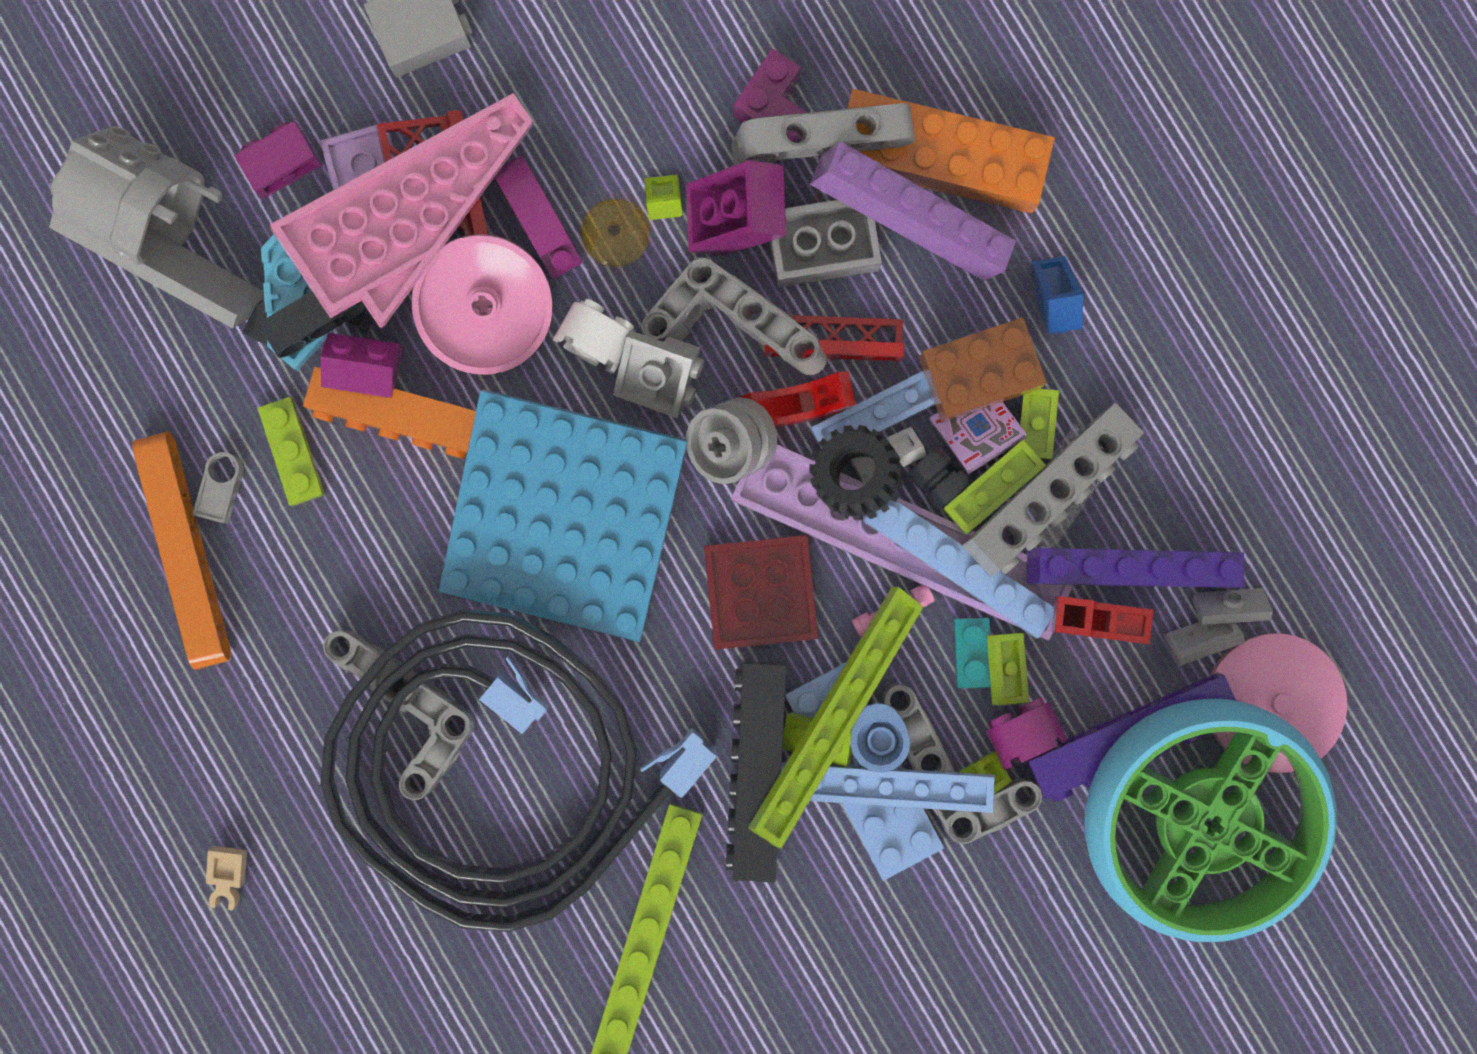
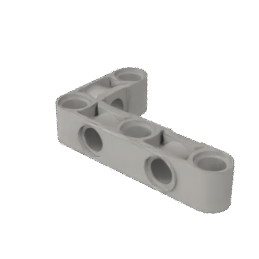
(767, 139)
(689, 299)
(425, 703)
(925, 741)

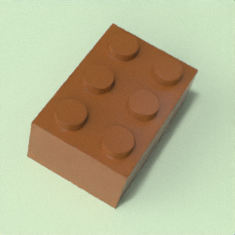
(982, 369)

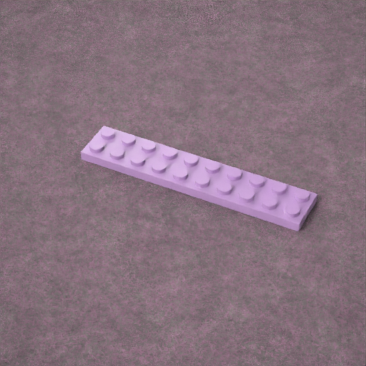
(786, 495)

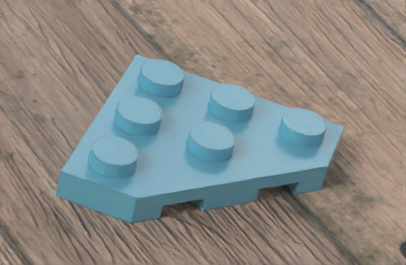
(281, 288)

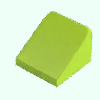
(663, 197)
(989, 765)

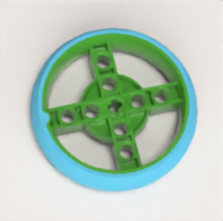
(1293, 864)

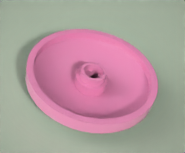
(482, 304)
(1291, 682)

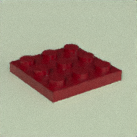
(761, 592)

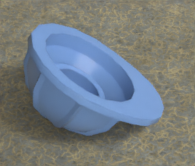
(880, 738)

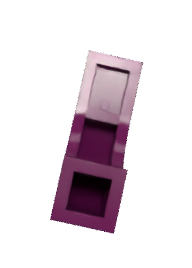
(537, 217)

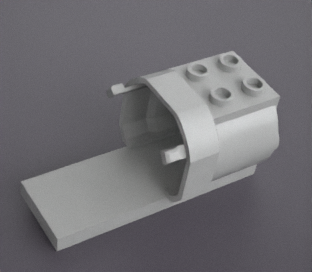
(137, 213)

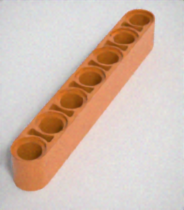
(181, 550)

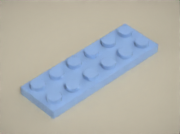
(890, 834)

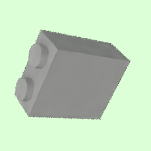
(417, 31)

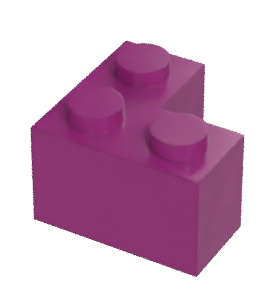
(769, 90)

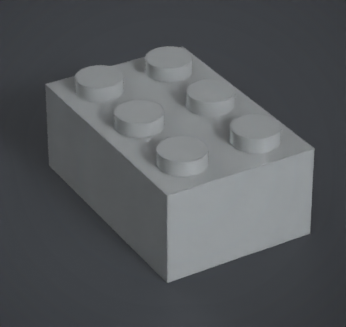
(825, 244)

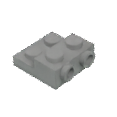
(658, 373)

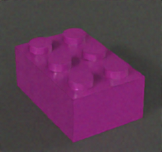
(736, 208)

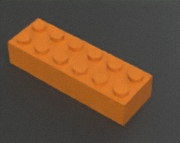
(966, 155)

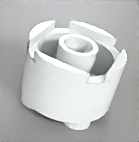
(593, 334)

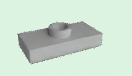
(1232, 606)
(1202, 640)

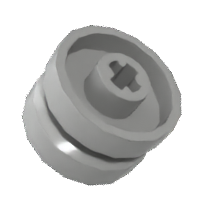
(731, 440)

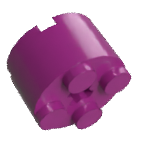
(1025, 734)

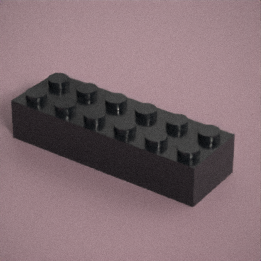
(759, 766)

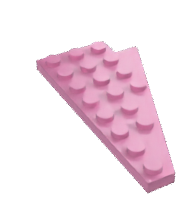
(391, 222)

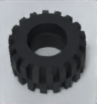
(841, 450)

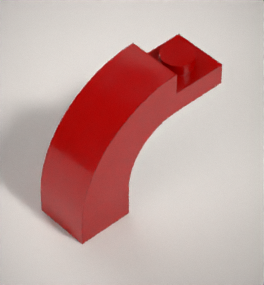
(807, 400)
(1101, 620)

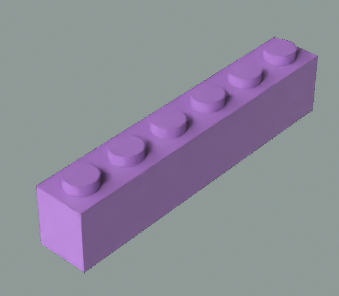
(912, 211)

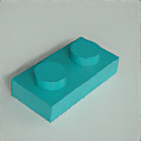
(971, 652)

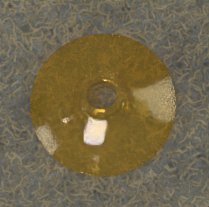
(618, 249)

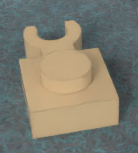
(227, 871)

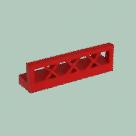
(853, 349)

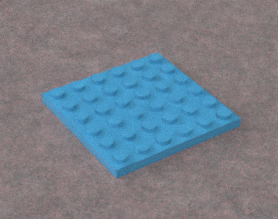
(562, 515)

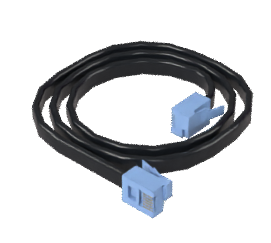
(519, 708)

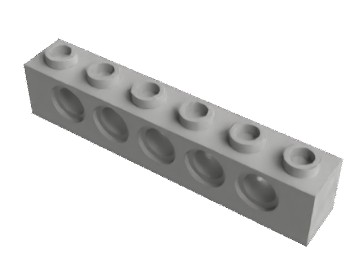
(1112, 428)

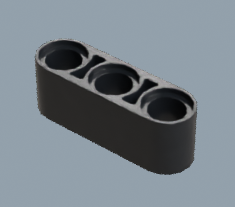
(303, 324)

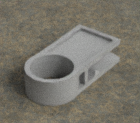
(214, 498)

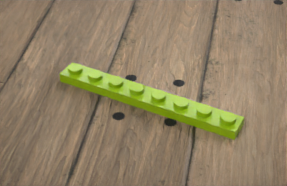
(835, 717)
(647, 931)

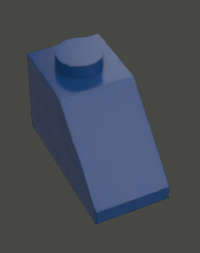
(1058, 295)

